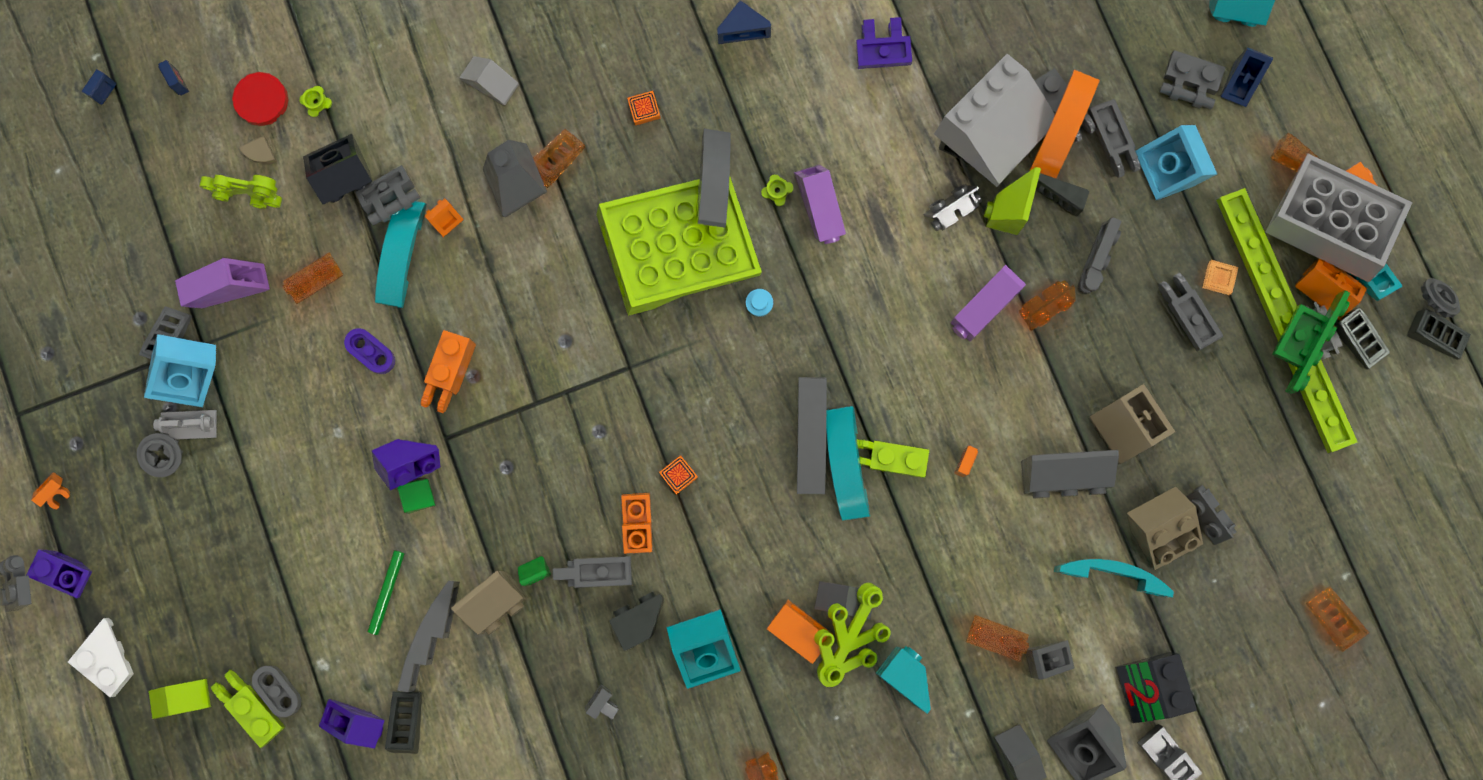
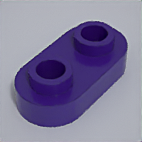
(370, 351)

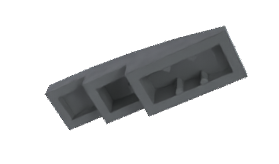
(714, 178)
(811, 435)
(434, 625)

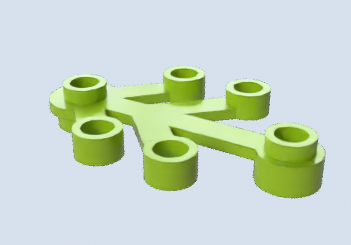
(260, 189)
(849, 638)

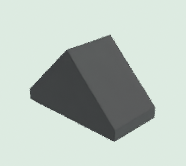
(835, 593)
(1049, 660)
(1020, 754)

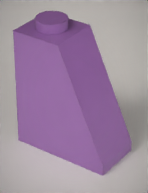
(821, 203)
(221, 283)
(987, 304)

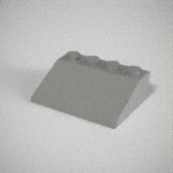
(998, 120)
(1339, 218)

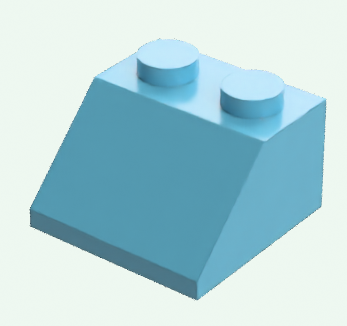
(1175, 161)
(180, 371)

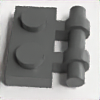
(1194, 73)
(384, 190)
(16, 588)

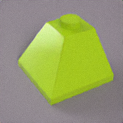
(1013, 204)

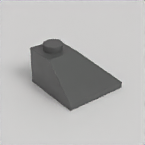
(513, 176)
(1090, 745)

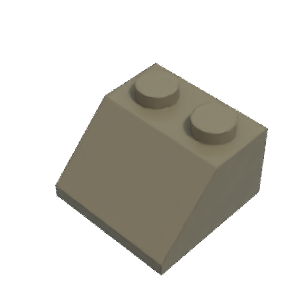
(490, 603)

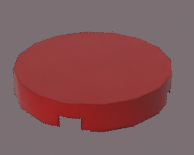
(260, 98)

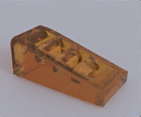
(1290, 152)
(552, 172)
(1336, 634)

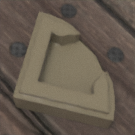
(259, 151)

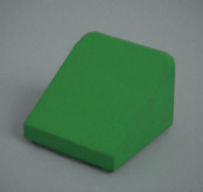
(416, 496)
(533, 571)

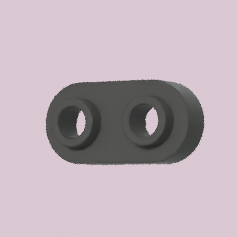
(274, 694)

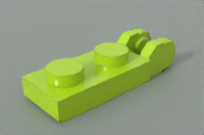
(895, 458)
(249, 710)

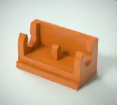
(1324, 281)
(797, 630)

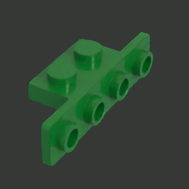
(1305, 336)

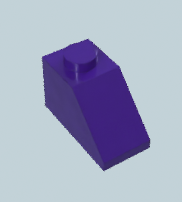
(351, 724)

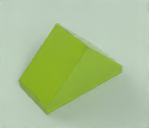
(179, 698)

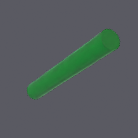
(386, 592)

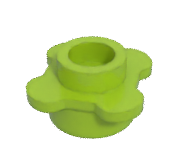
(312, 94)
(777, 182)

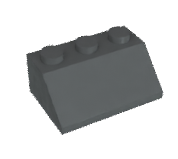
(1069, 473)

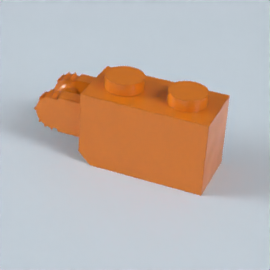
(447, 369)

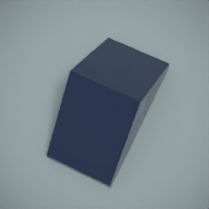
(743, 25)
(1246, 76)

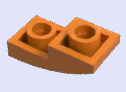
(636, 523)

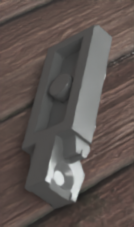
(596, 572)

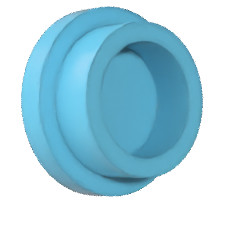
(759, 302)

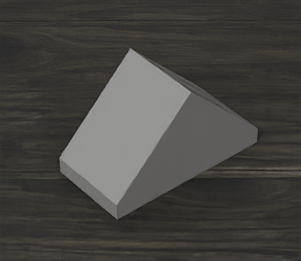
(489, 79)

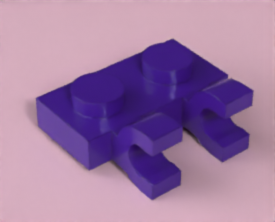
(886, 51)

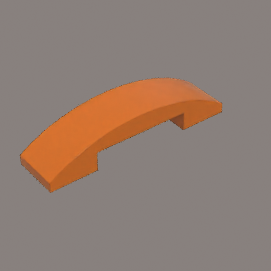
(1065, 124)

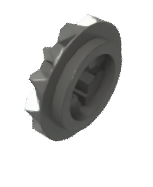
(1440, 297)
(149, 460)

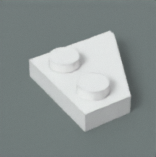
(103, 660)

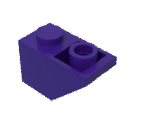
(404, 461)
(59, 572)

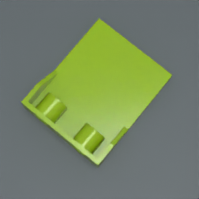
(665, 252)

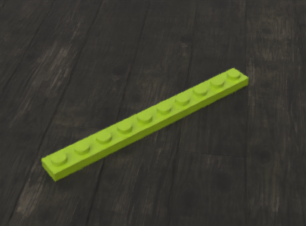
(1279, 308)

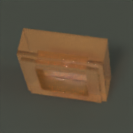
(1220, 277)

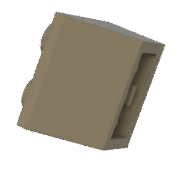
(1132, 423)
(1166, 527)

